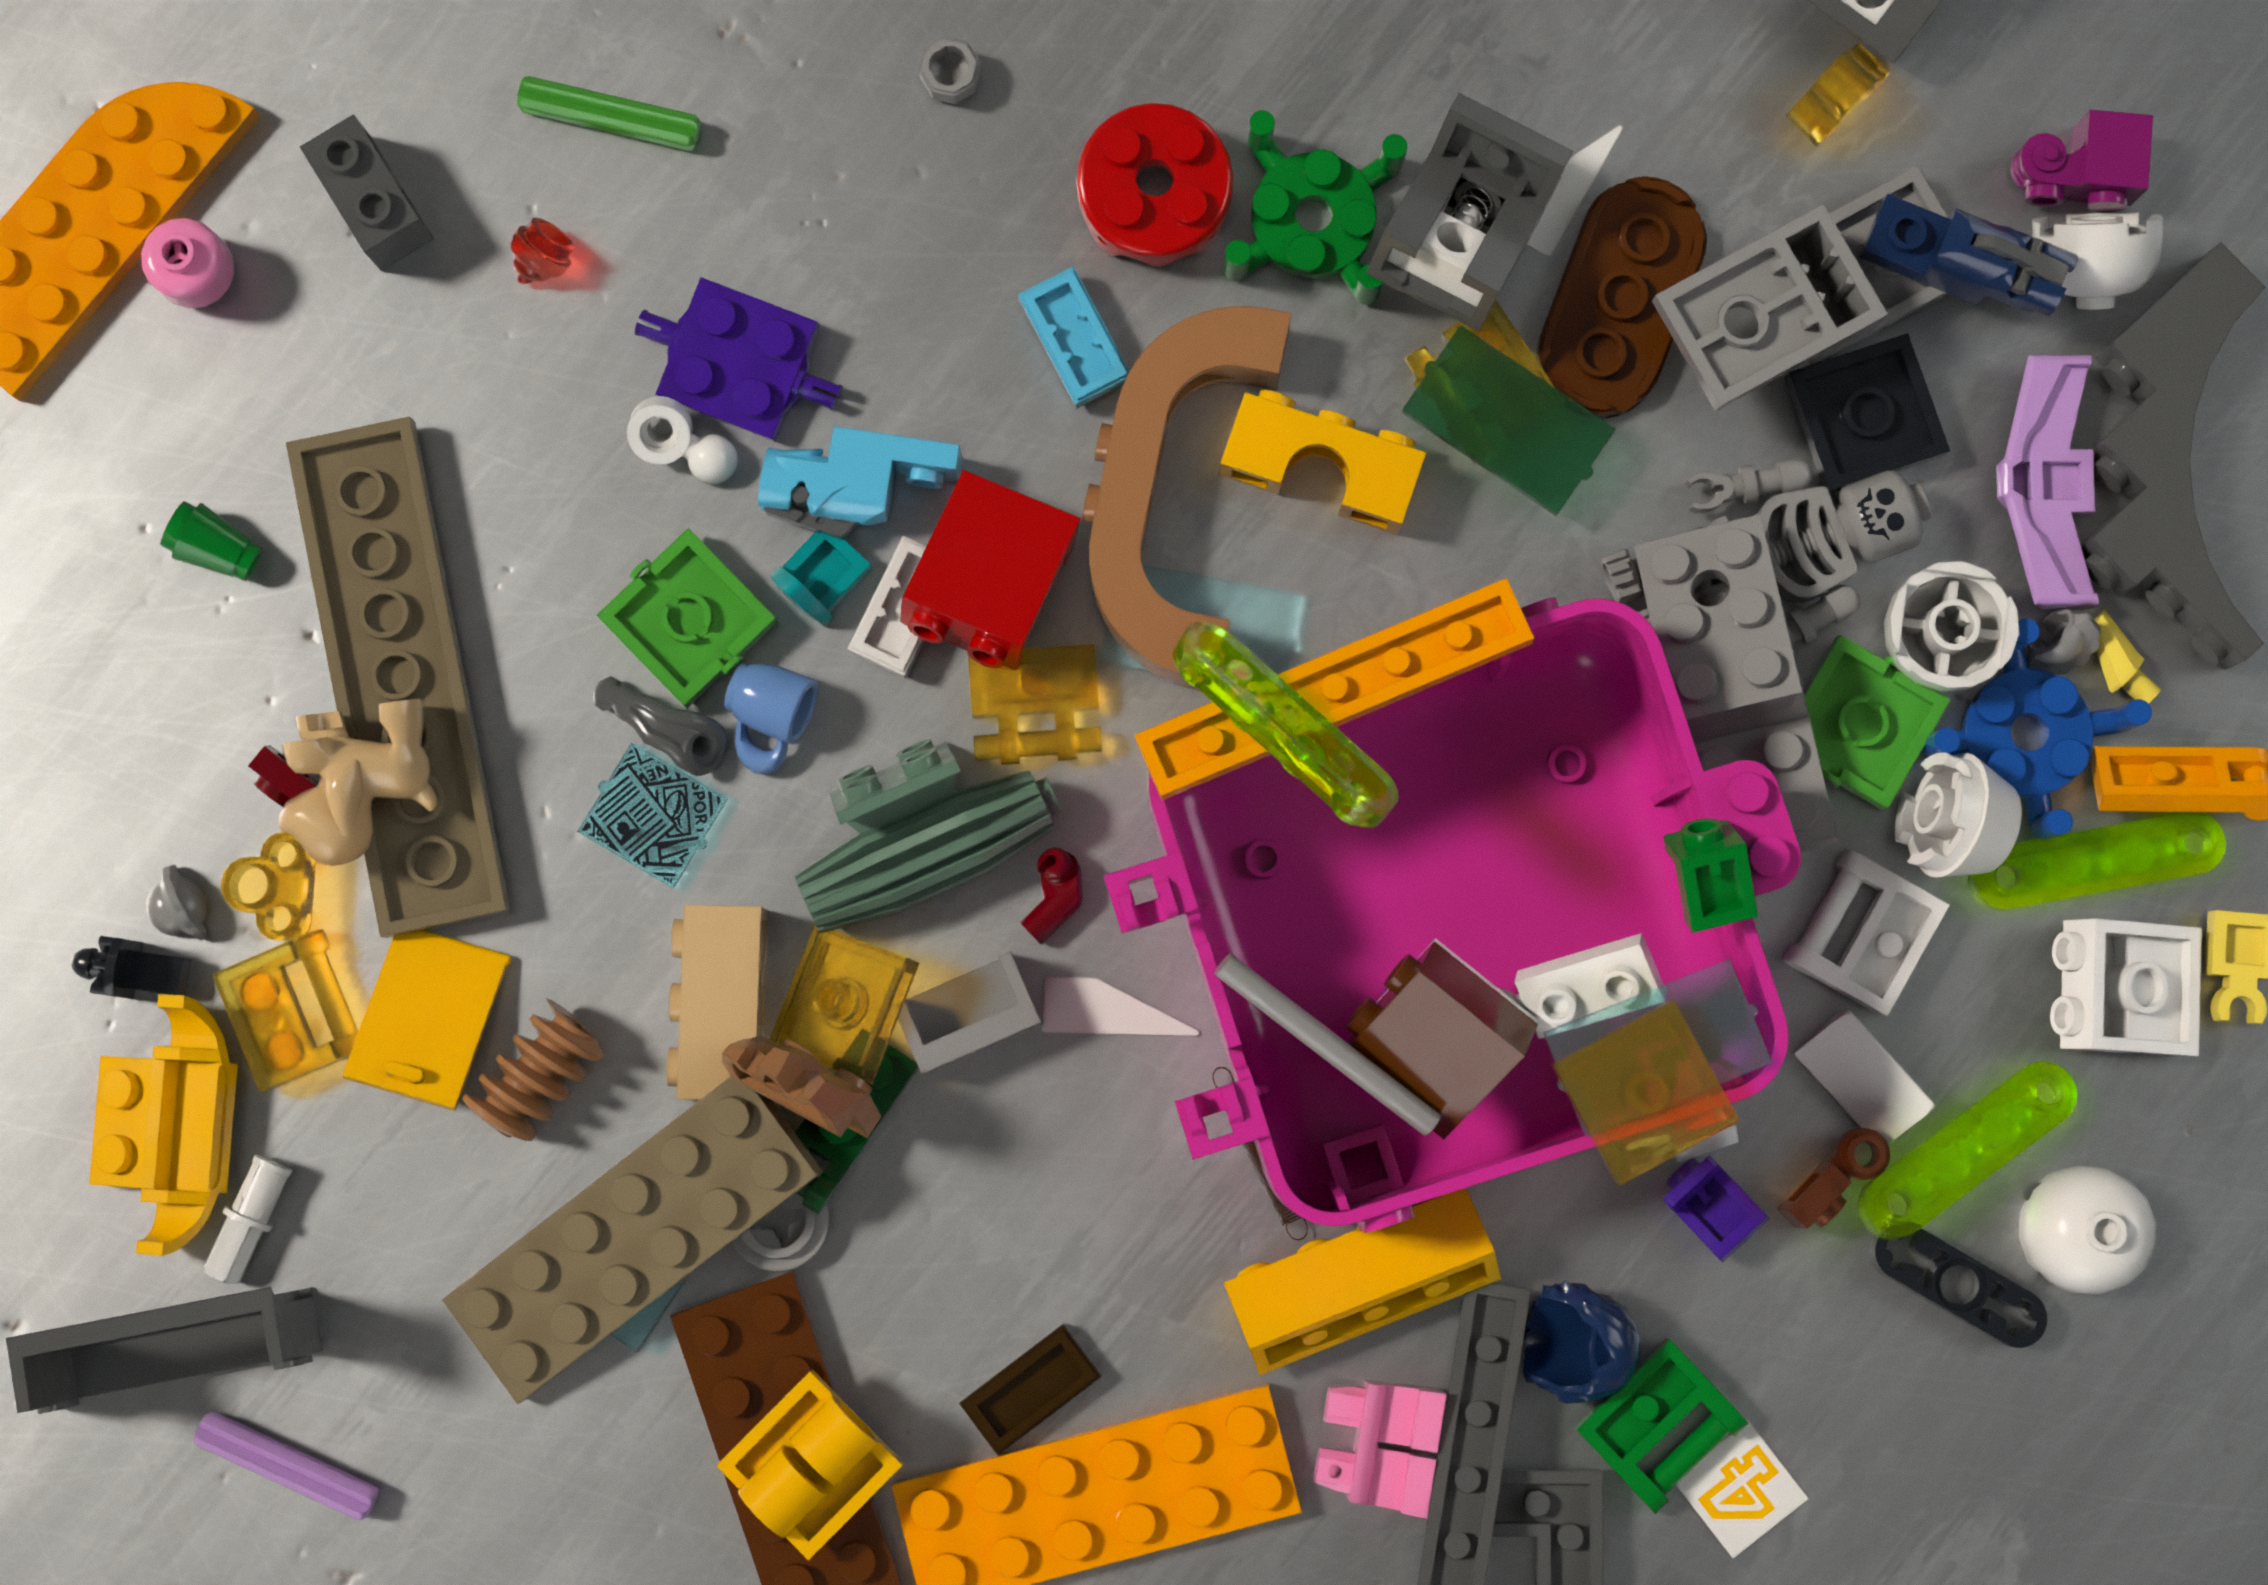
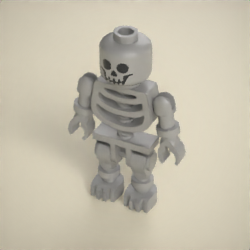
(1870, 519)

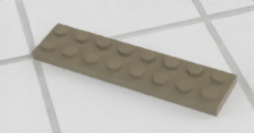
(391, 641)

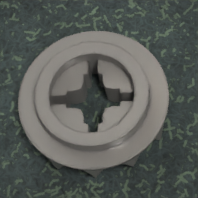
(804, 1238)

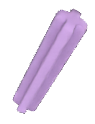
(286, 1465)

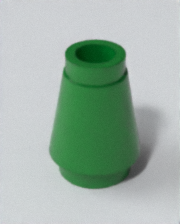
(209, 542)

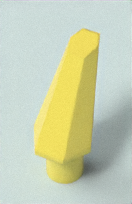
(2122, 661)

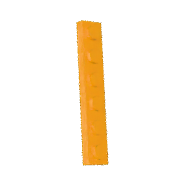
(1346, 683)

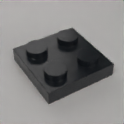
(1867, 413)

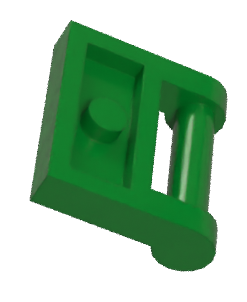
(1646, 1410)

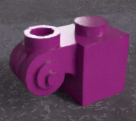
(2104, 168)

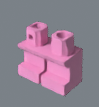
(1377, 1472)

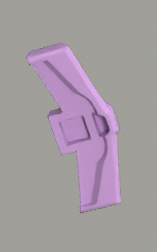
(2049, 482)

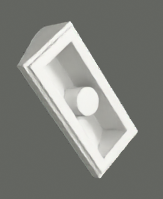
(1863, 1077)

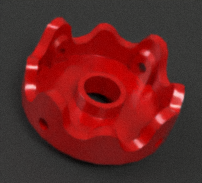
(1147, 226)

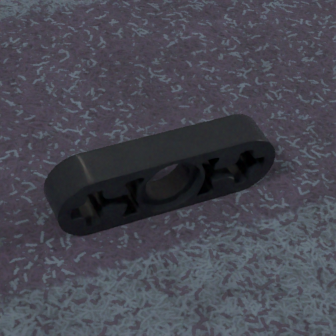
(1990, 1323)

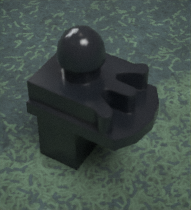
(125, 968)

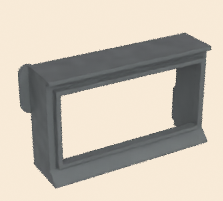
(161, 1346)

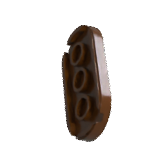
(1602, 330)

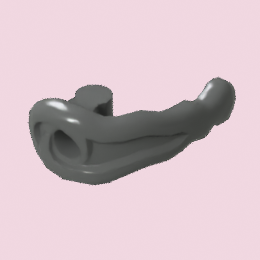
(686, 736)

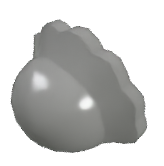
(2064, 641)
(177, 905)

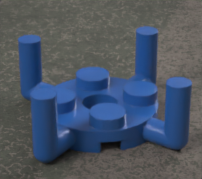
(2064, 725)

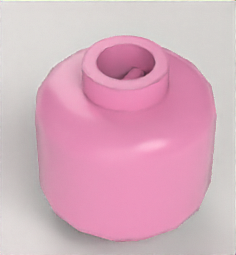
(187, 263)

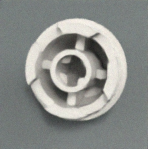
(1958, 817)

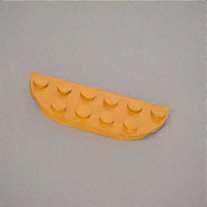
(95, 207)

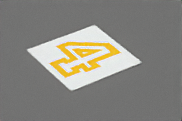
(1741, 1490)

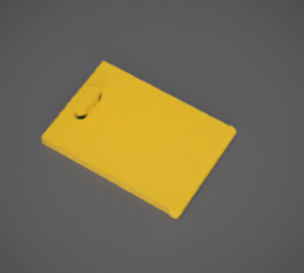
(426, 1017)

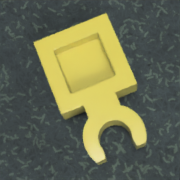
(2239, 954)

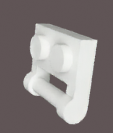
(1885, 943)

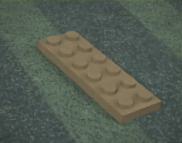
(631, 1236)

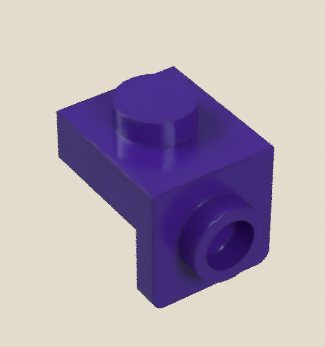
(1713, 1206)

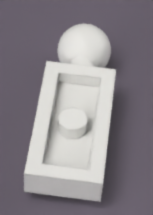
(1585, 981)

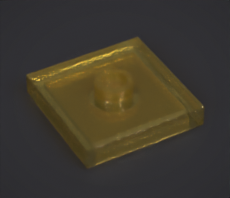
(845, 1002)
(1645, 1092)

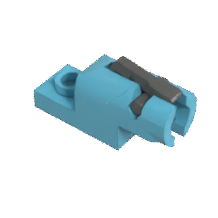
(854, 481)

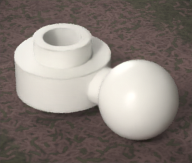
(709, 458)

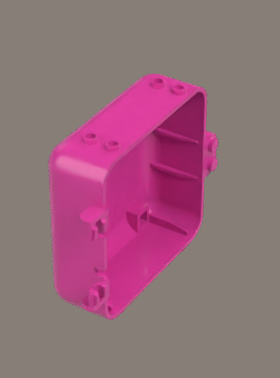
(1513, 842)

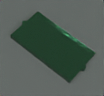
(1508, 420)

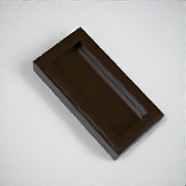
(1030, 1389)

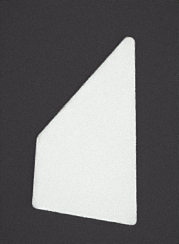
(1570, 192)
(1099, 1008)

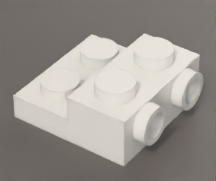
(2128, 987)

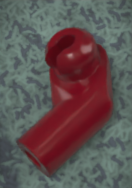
(1060, 893)

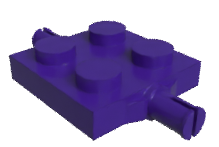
(738, 359)

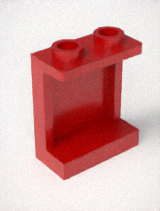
(987, 571)

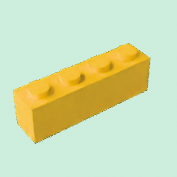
(1361, 1281)

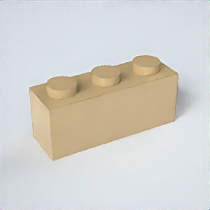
(718, 991)

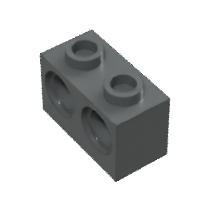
(366, 192)

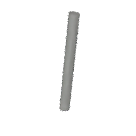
(1327, 1044)

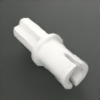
(246, 1220)

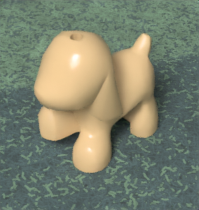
(336, 815)

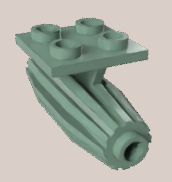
(919, 835)

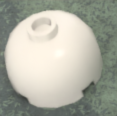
(2111, 250)
(1951, 626)
(2087, 1230)

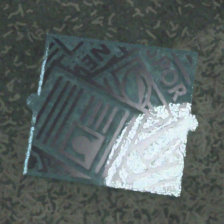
(652, 815)

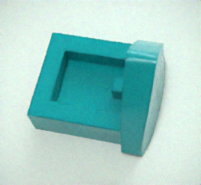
(820, 575)

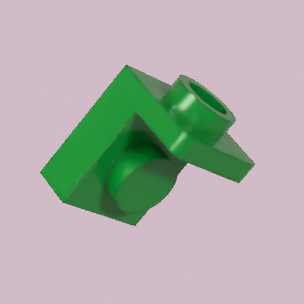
(1712, 874)

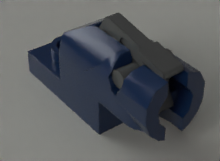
(1968, 256)

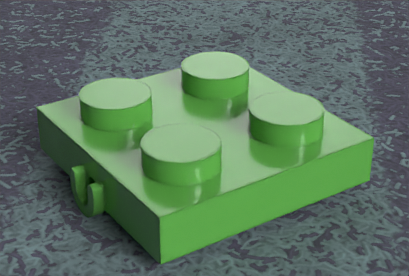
(687, 618)
(1868, 721)

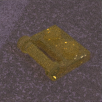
(271, 1018)

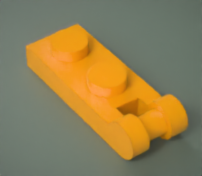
(2181, 779)

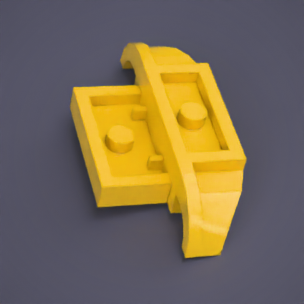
(169, 1125)

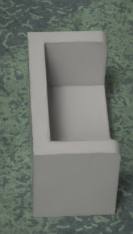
(968, 1014)

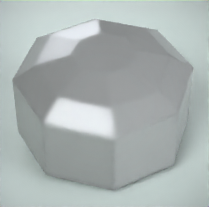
(950, 70)

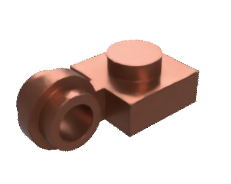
(1819, 1195)

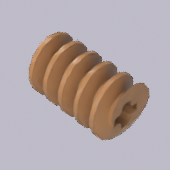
(536, 1074)

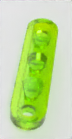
(1285, 725)
(2102, 861)
(1967, 1150)

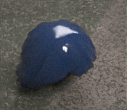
(1579, 1343)

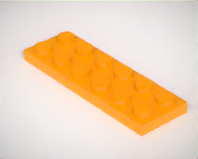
(1100, 1495)

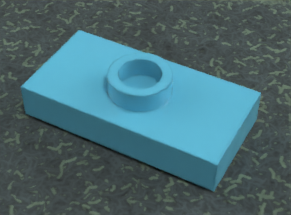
(1074, 337)

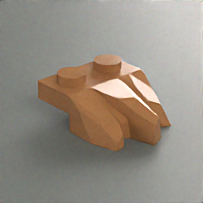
(802, 1084)

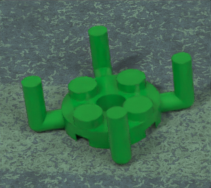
(1313, 178)

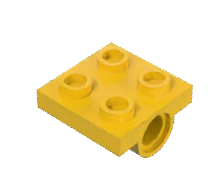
(809, 1465)

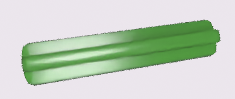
(608, 113)

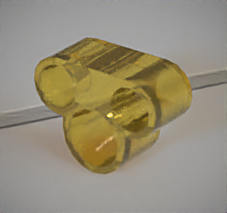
(1837, 93)
(287, 888)

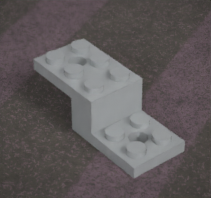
(1803, 289)
(1737, 663)

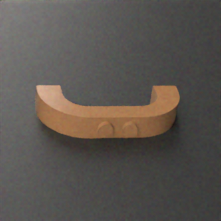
(1201, 350)

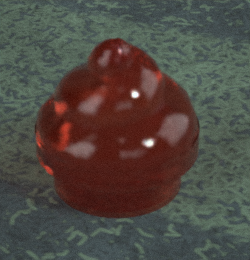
(540, 251)

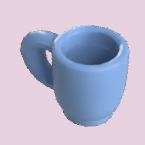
(772, 703)

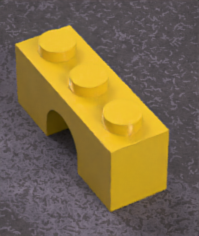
(1275, 435)

